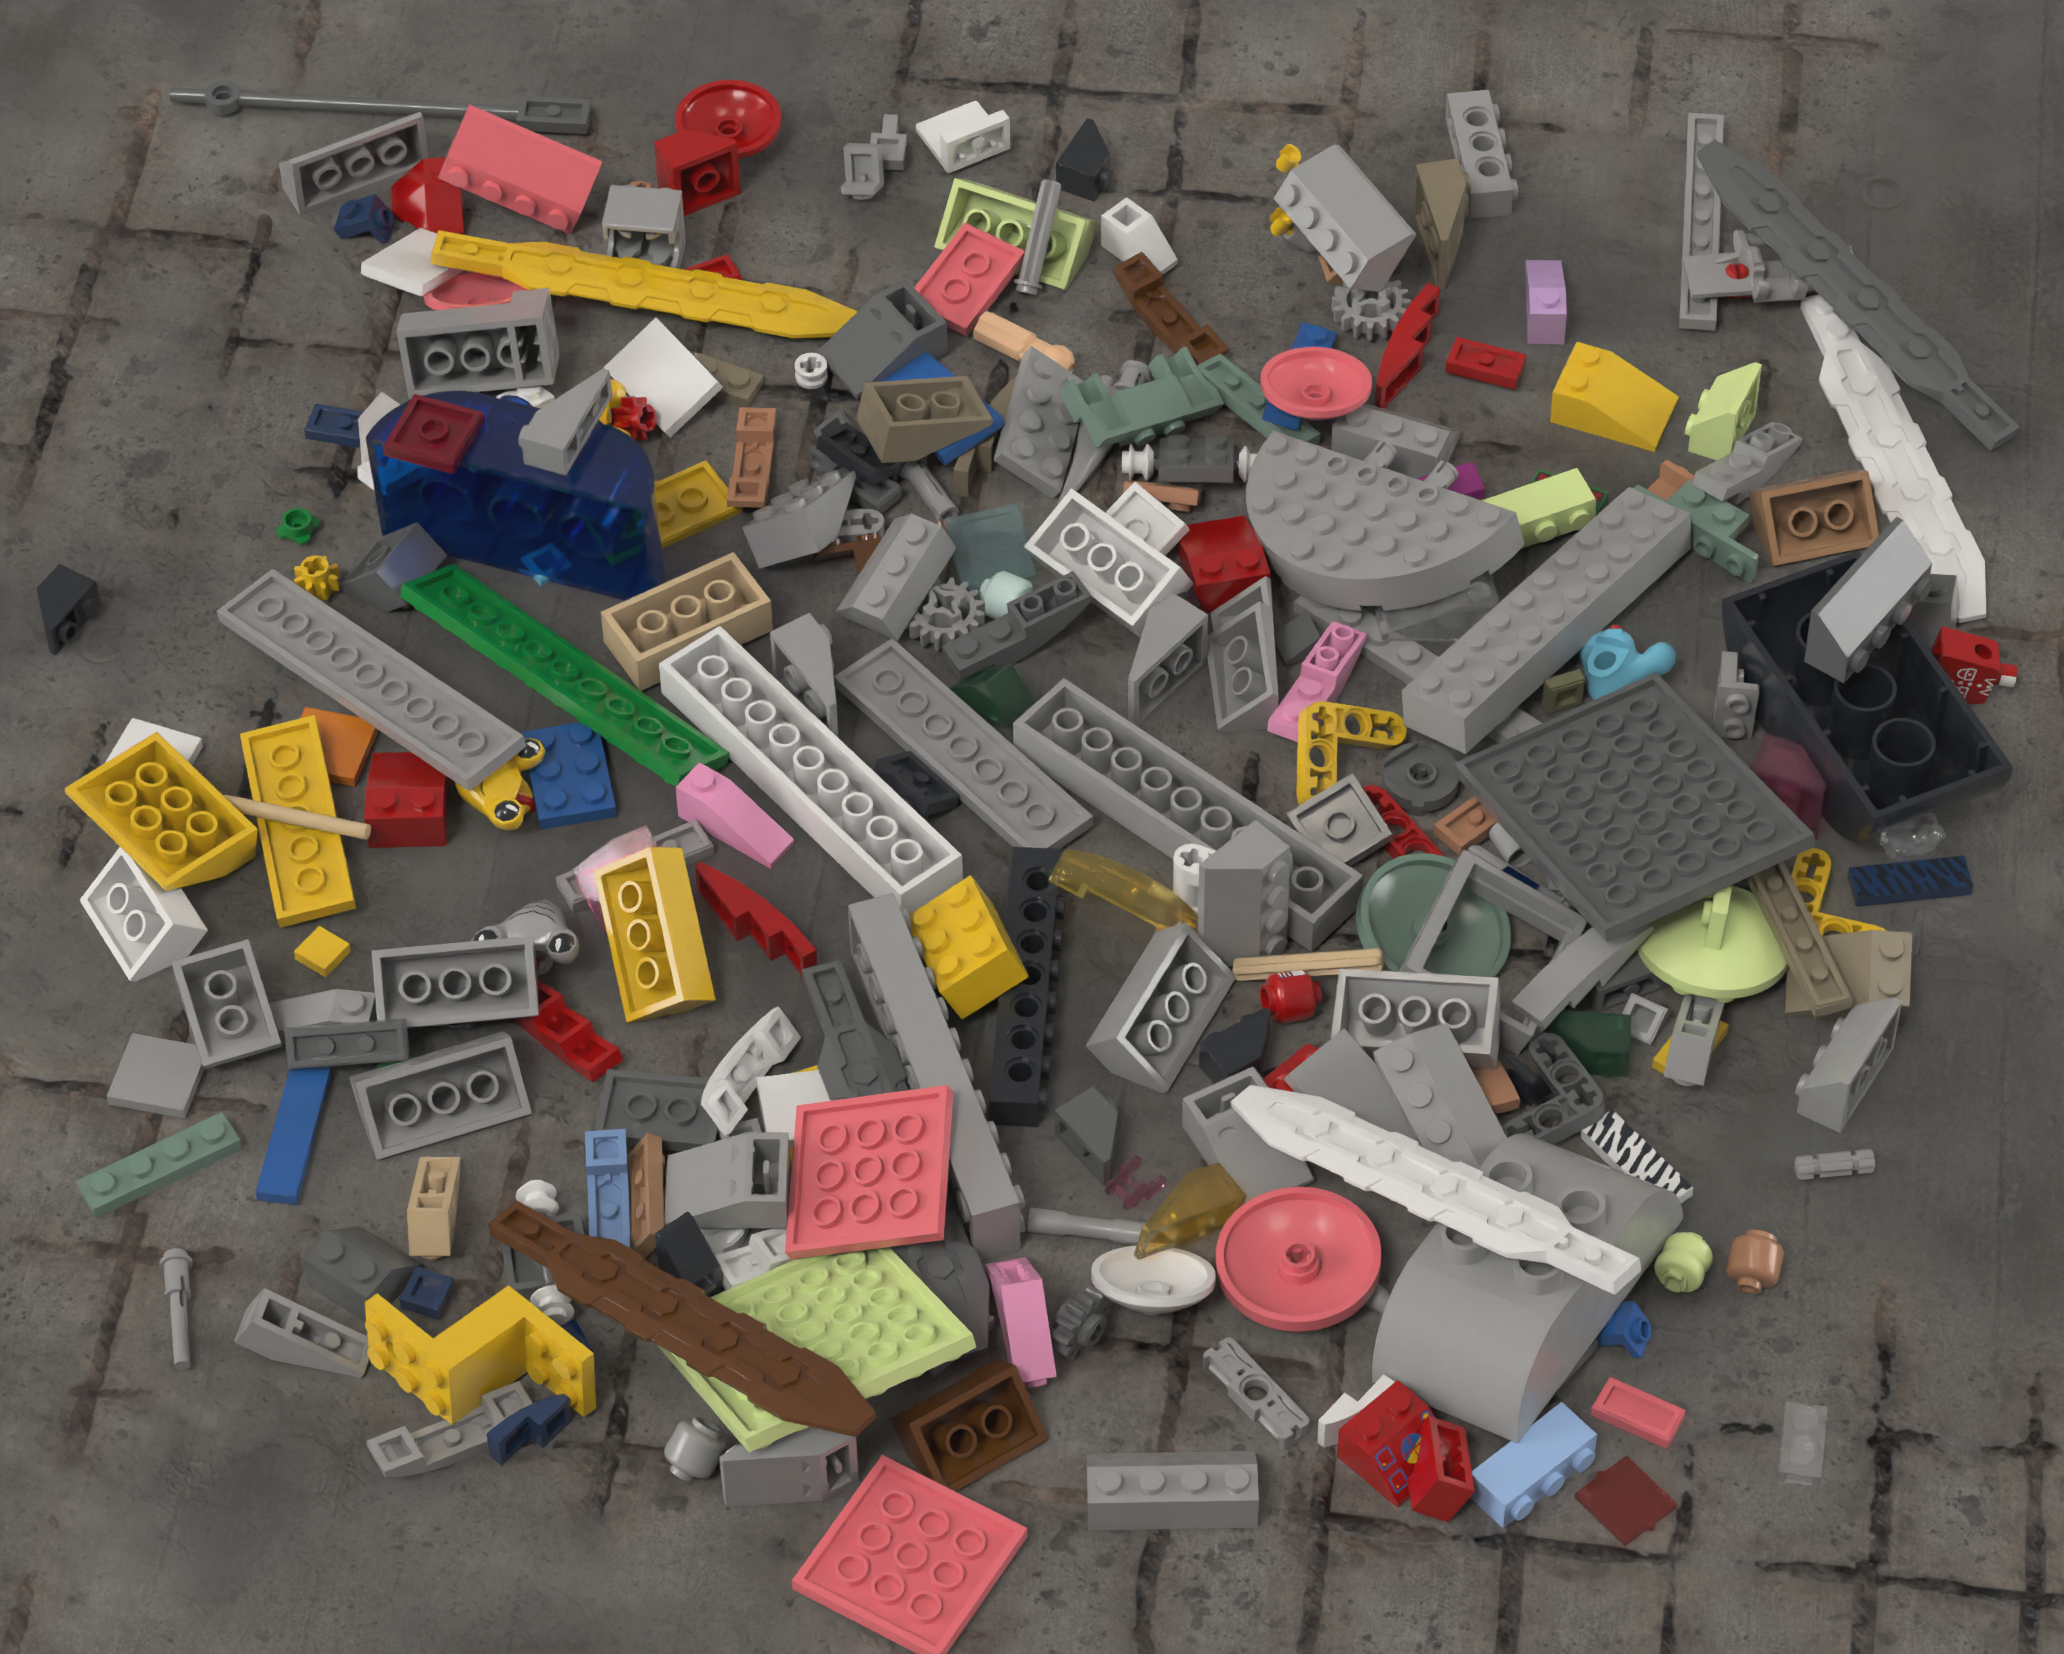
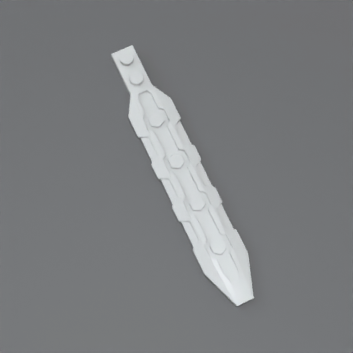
(1895, 453)
(1431, 1185)

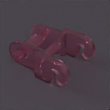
(1141, 1191)

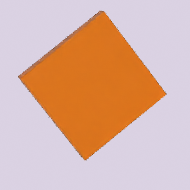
(345, 744)

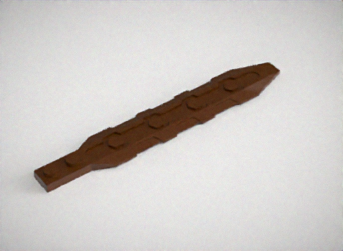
(686, 1322)

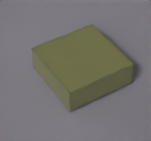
(1563, 691)

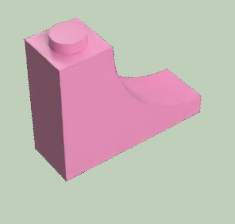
(1023, 1319)

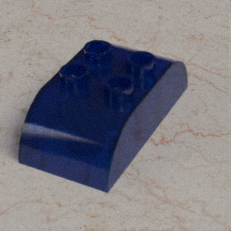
(576, 529)

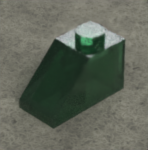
(995, 694)
(1597, 1040)

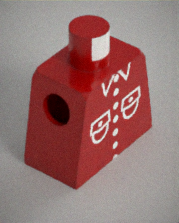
(1972, 663)

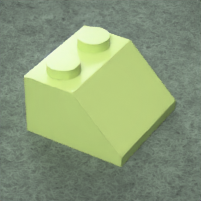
(1724, 412)

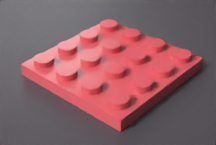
(869, 1172)
(910, 1558)

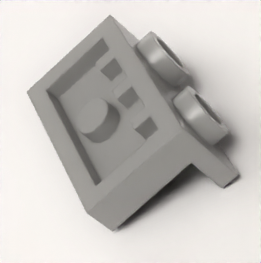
(1734, 701)

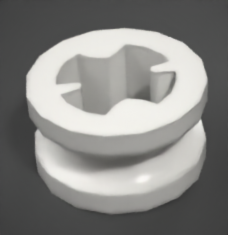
(817, 377)

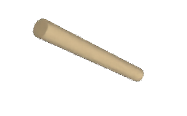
(300, 817)

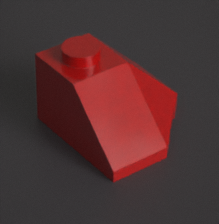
(428, 200)

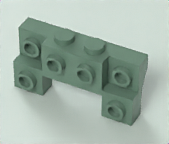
(1146, 409)

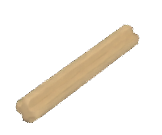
(1313, 963)

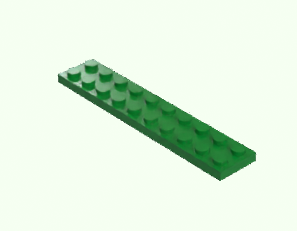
(563, 674)

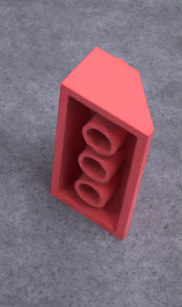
(519, 169)

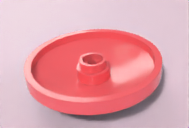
(1298, 1259)

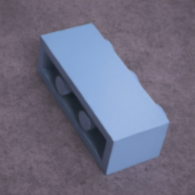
(1535, 1467)

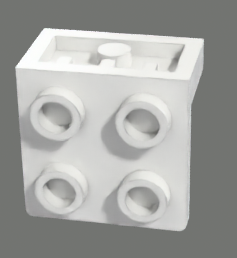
(965, 135)

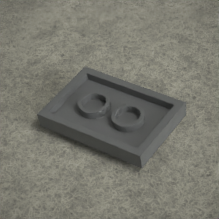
(658, 1106)

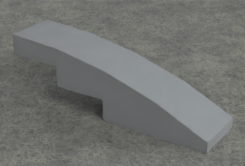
(1575, 973)

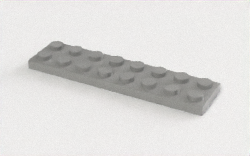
(962, 749)

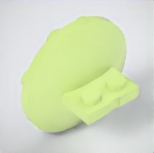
(1715, 947)

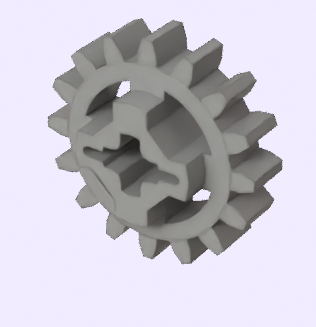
(1370, 309)
(946, 613)

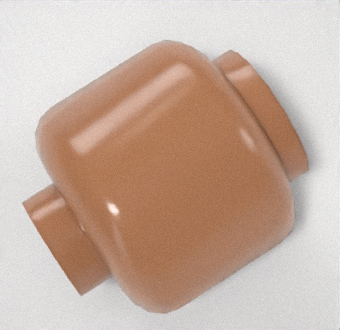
(1755, 1261)

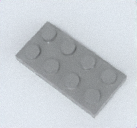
(1038, 425)

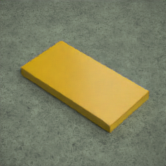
(691, 502)

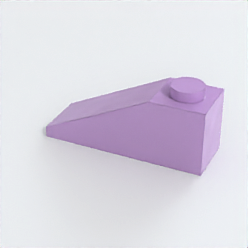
(1545, 302)

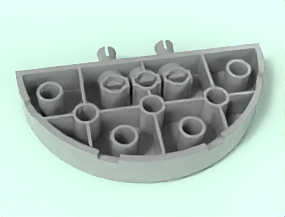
(1367, 533)

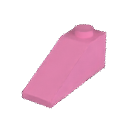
(731, 815)

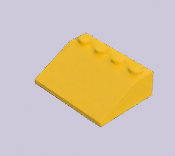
(166, 815)

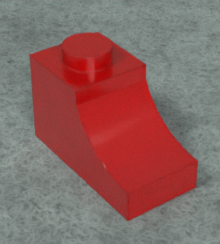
(1442, 1470)

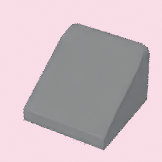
(1647, 1018)

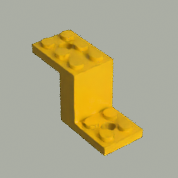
(480, 1355)

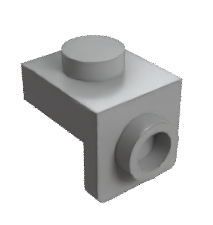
(863, 170)

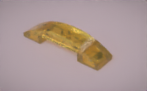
(1123, 887)

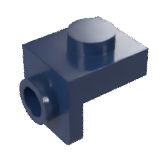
(363, 216)

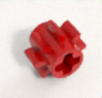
(634, 417)

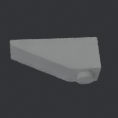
(565, 424)
(323, 1008)
(1693, 1040)
(301, 1336)

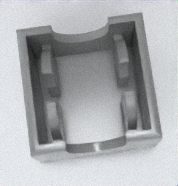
(645, 224)

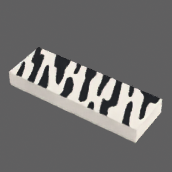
(1633, 1155)

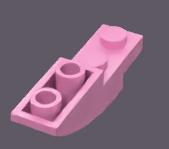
(1320, 679)

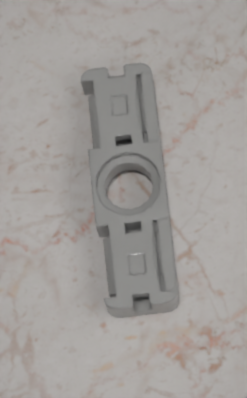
(1275, 1411)

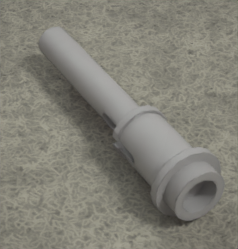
(177, 1292)

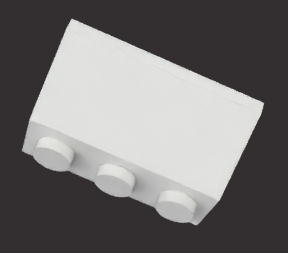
(140, 918)

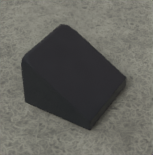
(1526, 1082)

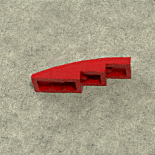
(1405, 348)
(750, 914)
(569, 1036)

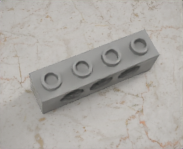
(1480, 151)

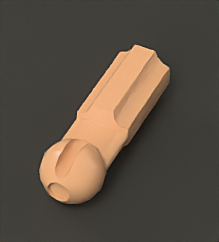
(1015, 340)

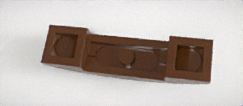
(1163, 313)

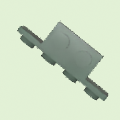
(1714, 529)

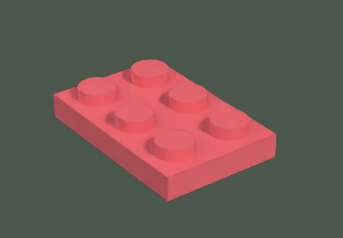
(969, 277)

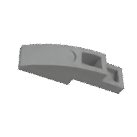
(1750, 464)

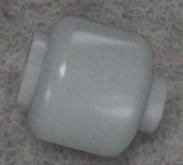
(695, 1448)

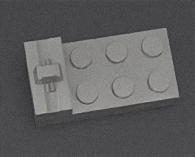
(481, 346)

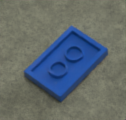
(572, 778)

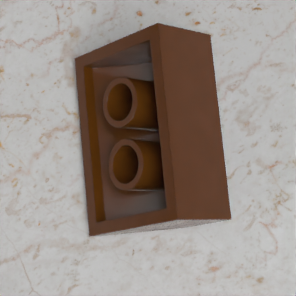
(971, 1426)

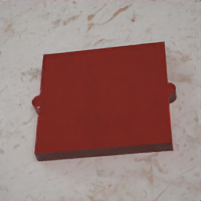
(1625, 1500)

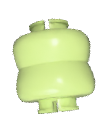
(1683, 1262)

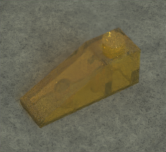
(1192, 1210)

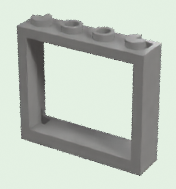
(1510, 896)

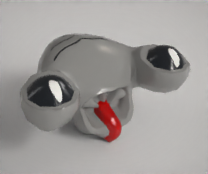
(547, 927)

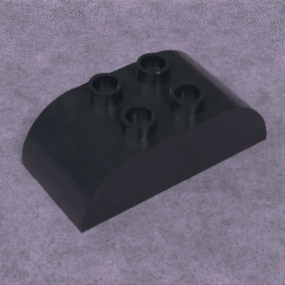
(1884, 740)

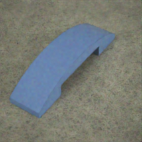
(608, 1185)

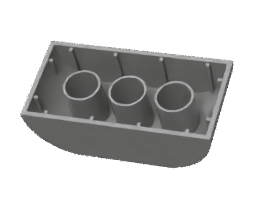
(1501, 1332)

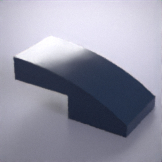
(537, 1421)

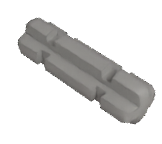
(1834, 1164)

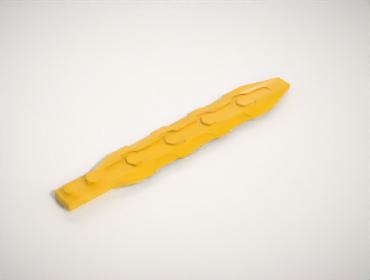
(645, 285)

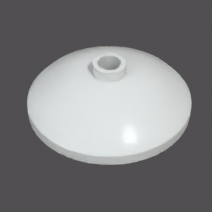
(1155, 1283)

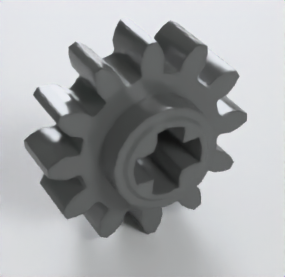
(1079, 1323)

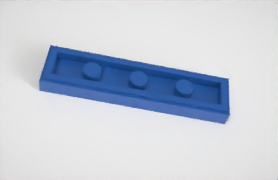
(293, 1135)

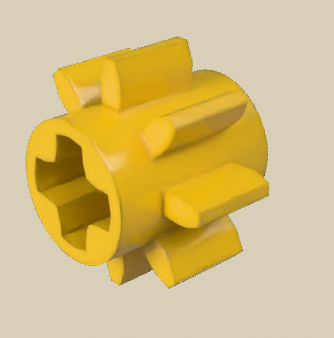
(317, 577)

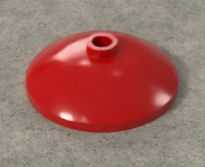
(732, 111)

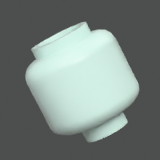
(1000, 590)

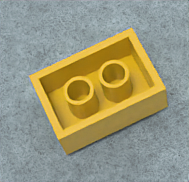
(967, 947)

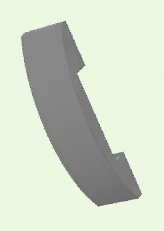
(442, 1444)

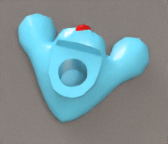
(1613, 661)

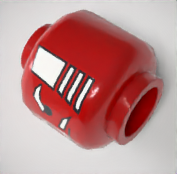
(1290, 996)

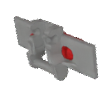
(1743, 274)

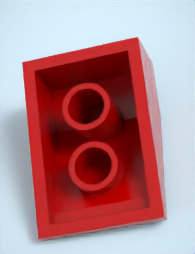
(1221, 559)
(406, 802)

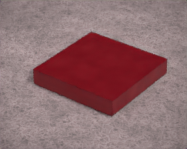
(433, 433)

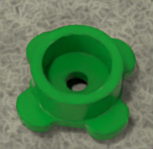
(297, 525)

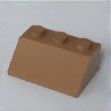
(1815, 516)

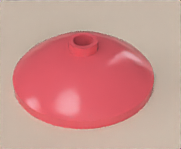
(471, 290)
(1316, 382)

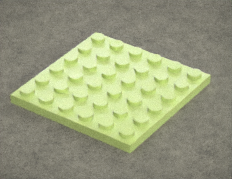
(848, 1308)

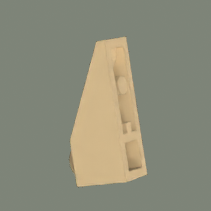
(433, 1207)

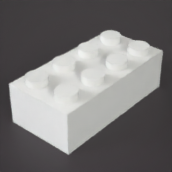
(1109, 560)

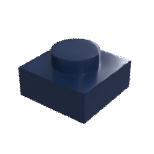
(427, 1293)

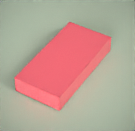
(1638, 1412)

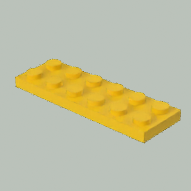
(302, 863)

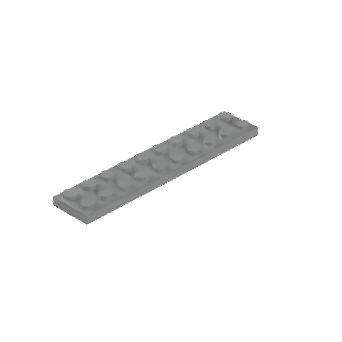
(371, 679)

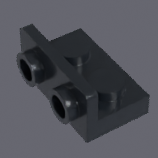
(855, 453)
(916, 783)

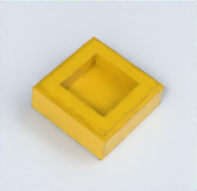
(322, 951)

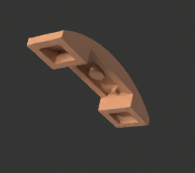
(753, 458)

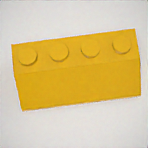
(654, 934)

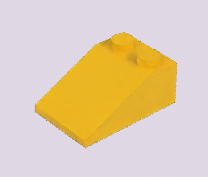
(1611, 399)

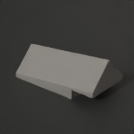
(1244, 660)

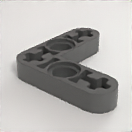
(1566, 1103)

